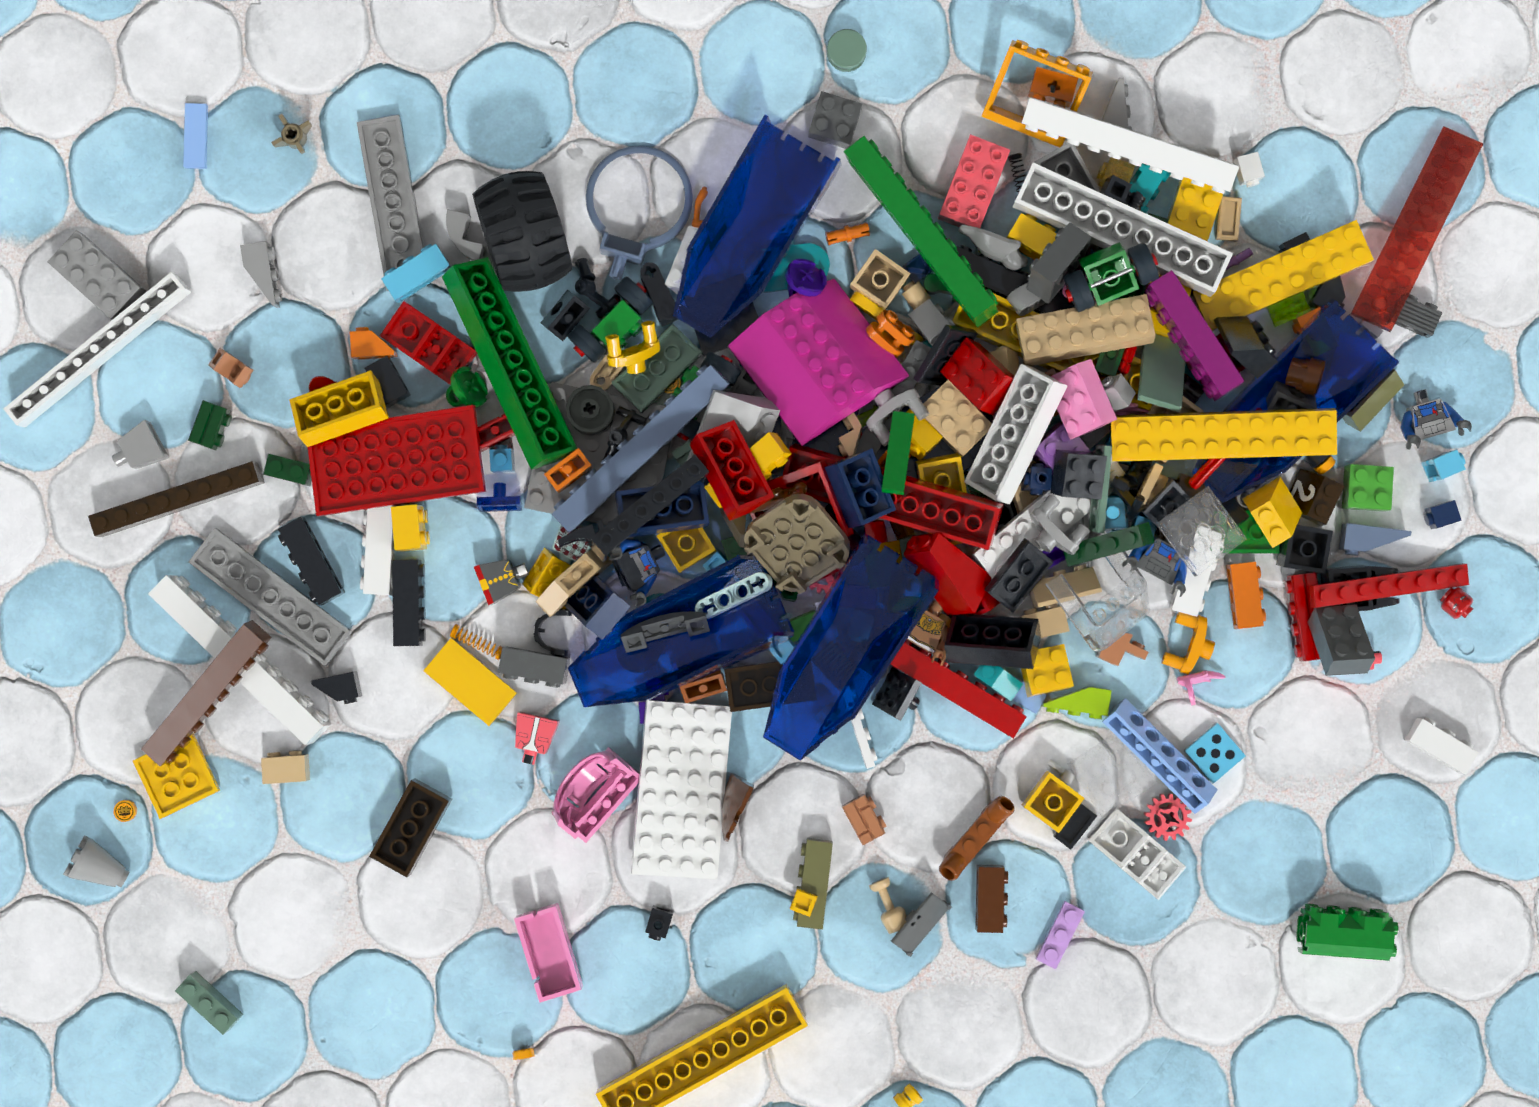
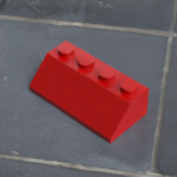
(731, 469)

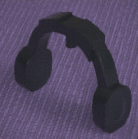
(558, 652)

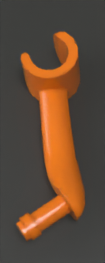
(696, 222)

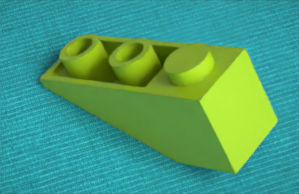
(1085, 700)

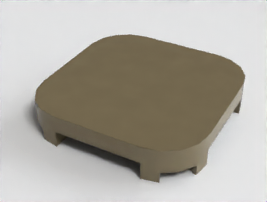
(797, 542)

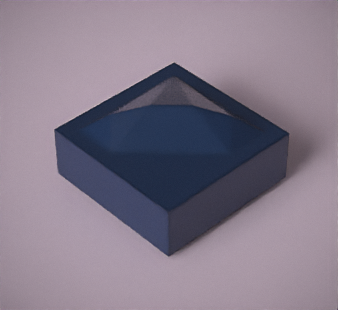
(917, 268)

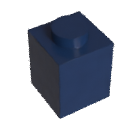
(1442, 514)

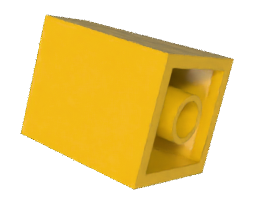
(1274, 511)

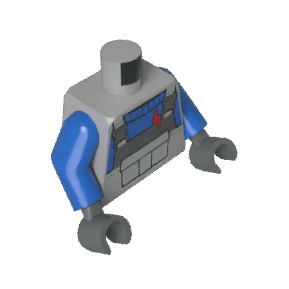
(1430, 419)

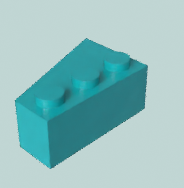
(1147, 183)

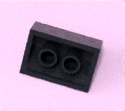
(1247, 343)

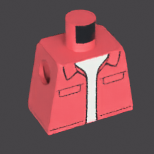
(534, 735)

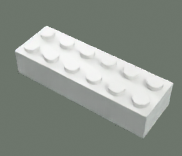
(1015, 434)

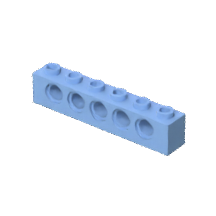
(1160, 756)

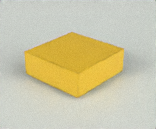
(803, 902)

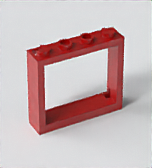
(806, 471)

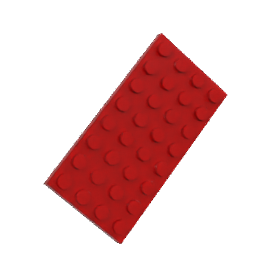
(398, 462)

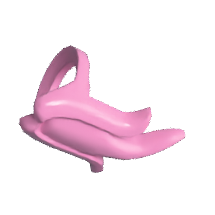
(1204, 676)

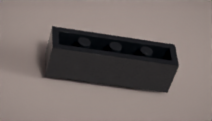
(311, 561)
(408, 602)

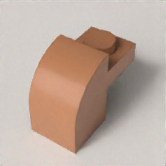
(231, 368)
(1115, 652)

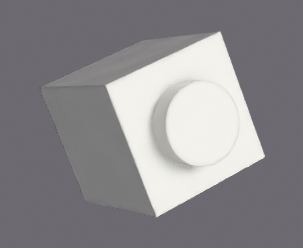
(1249, 170)

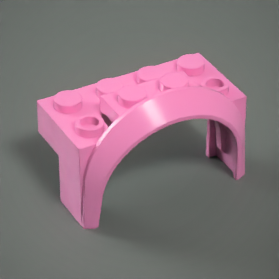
(582, 782)

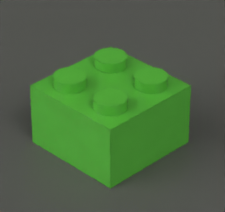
(1367, 487)

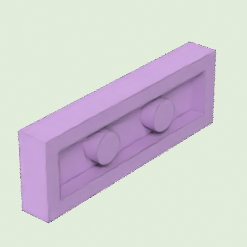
(1060, 935)

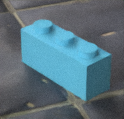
(416, 272)

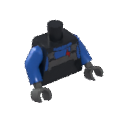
(637, 567)

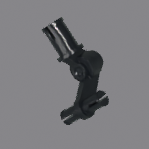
(587, 287)
(619, 433)
(1122, 485)

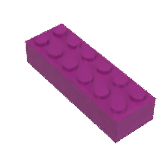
(1193, 336)

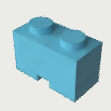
(1444, 465)

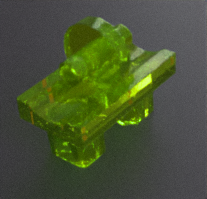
(1288, 309)

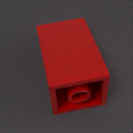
(959, 577)

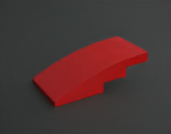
(427, 342)

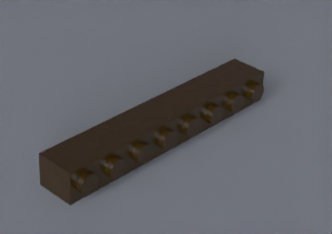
(176, 499)

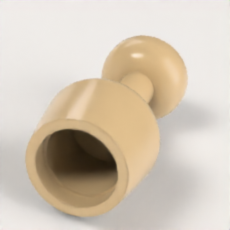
(893, 917)

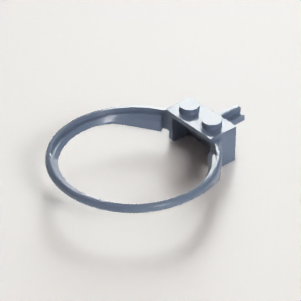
(623, 249)

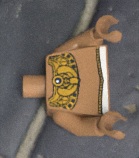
(931, 632)

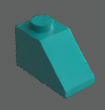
(999, 680)

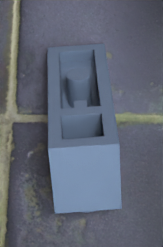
(1362, 538)

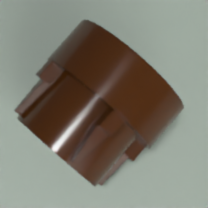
(1305, 375)

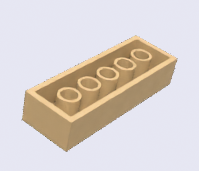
(1078, 334)

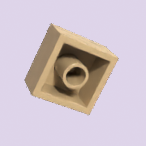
(880, 279)

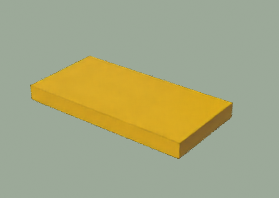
(470, 681)

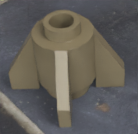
(289, 132)

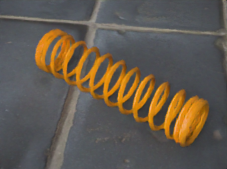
(497, 653)

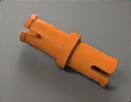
(847, 233)

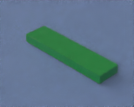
(898, 452)

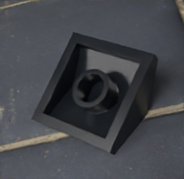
(1165, 502)

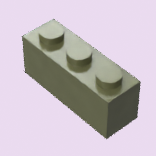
(1374, 401)

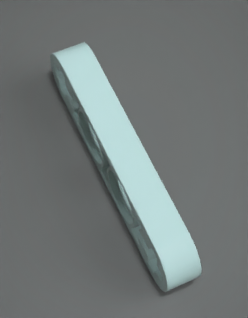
(732, 592)

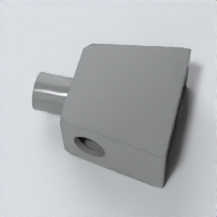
(140, 447)

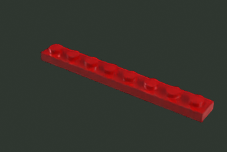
(1388, 585)

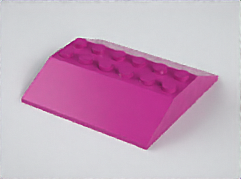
(816, 360)

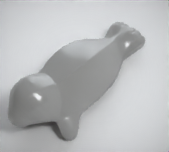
(996, 247)

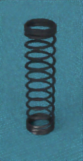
(1014, 157)

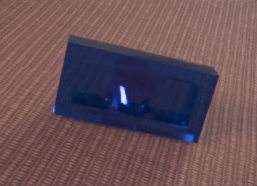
(499, 501)

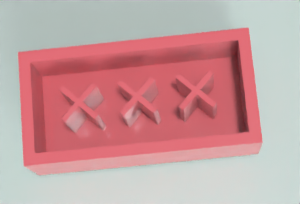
(974, 183)

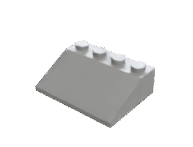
(752, 415)

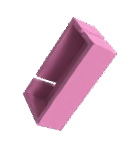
(548, 952)

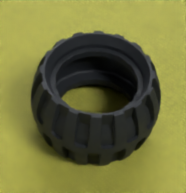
(522, 231)

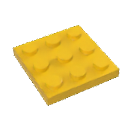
(178, 783)

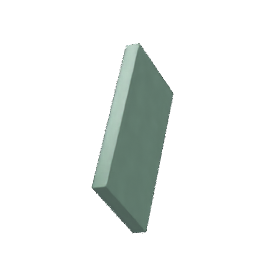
(661, 370)
(1162, 374)

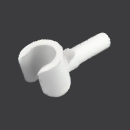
(1067, 776)

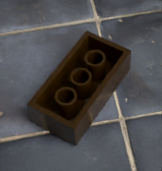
(751, 685)
(410, 827)

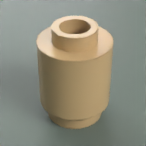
(915, 294)

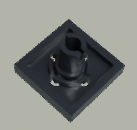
(897, 694)

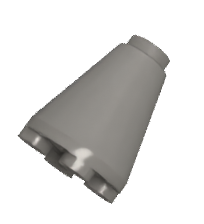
(95, 865)

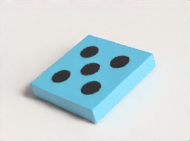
(1214, 753)

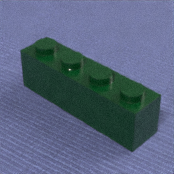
(1111, 544)

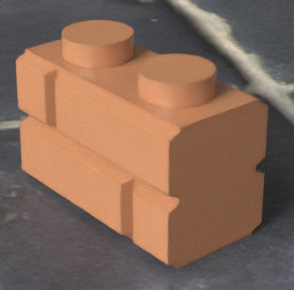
(863, 818)

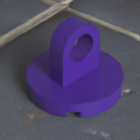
(805, 278)

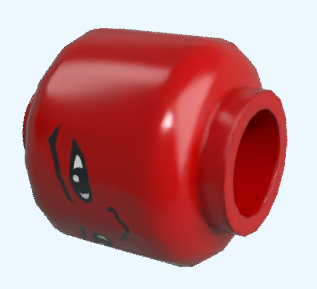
(1456, 603)

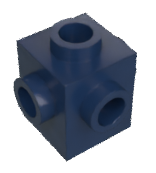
(1037, 479)

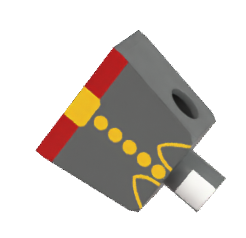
(499, 579)

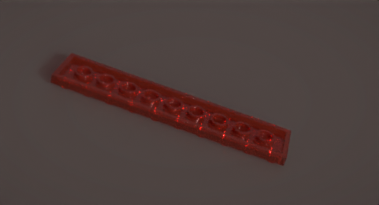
(1416, 229)

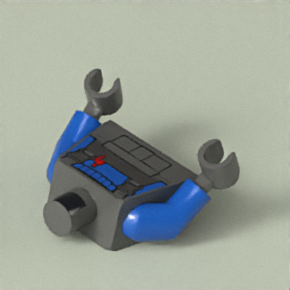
(1160, 561)

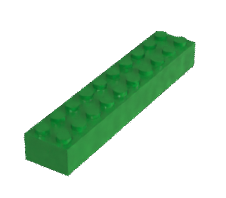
(921, 232)
(509, 362)

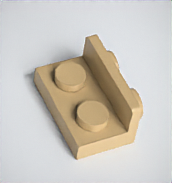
(1152, 484)

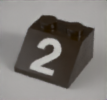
(1315, 496)

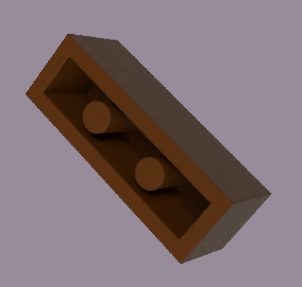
(991, 898)

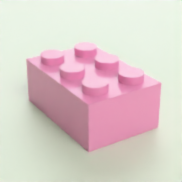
(1084, 402)

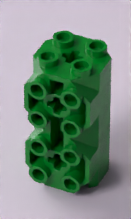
(1346, 933)

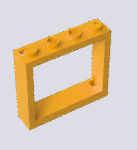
(1041, 55)

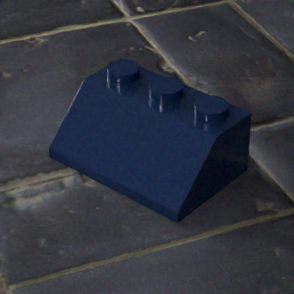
(858, 488)

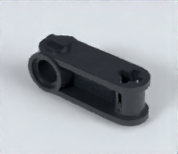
(659, 294)

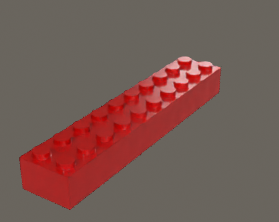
(922, 506)

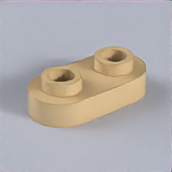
(605, 371)

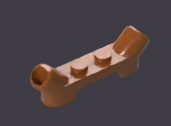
(975, 837)

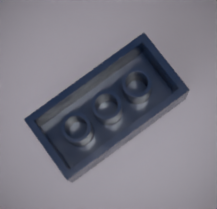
(685, 512)

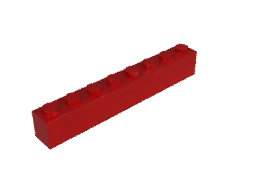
(959, 690)

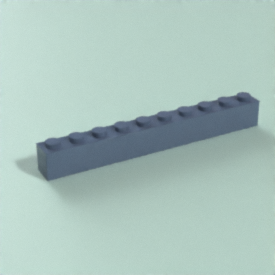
(639, 449)

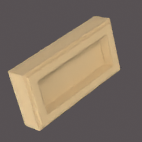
(1228, 219)

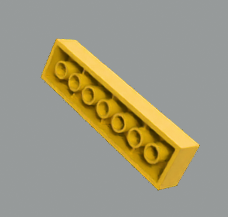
(1193, 212)
(1286, 274)

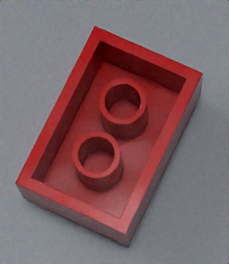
(978, 376)

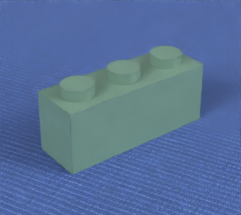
(209, 1002)

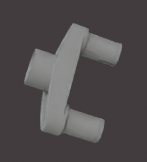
(887, 404)
(1051, 534)

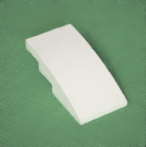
(1137, 854)

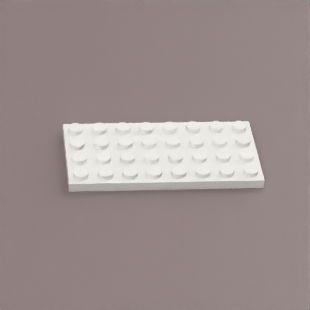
(681, 789)

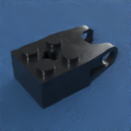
(1354, 572)

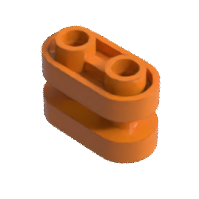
(890, 333)

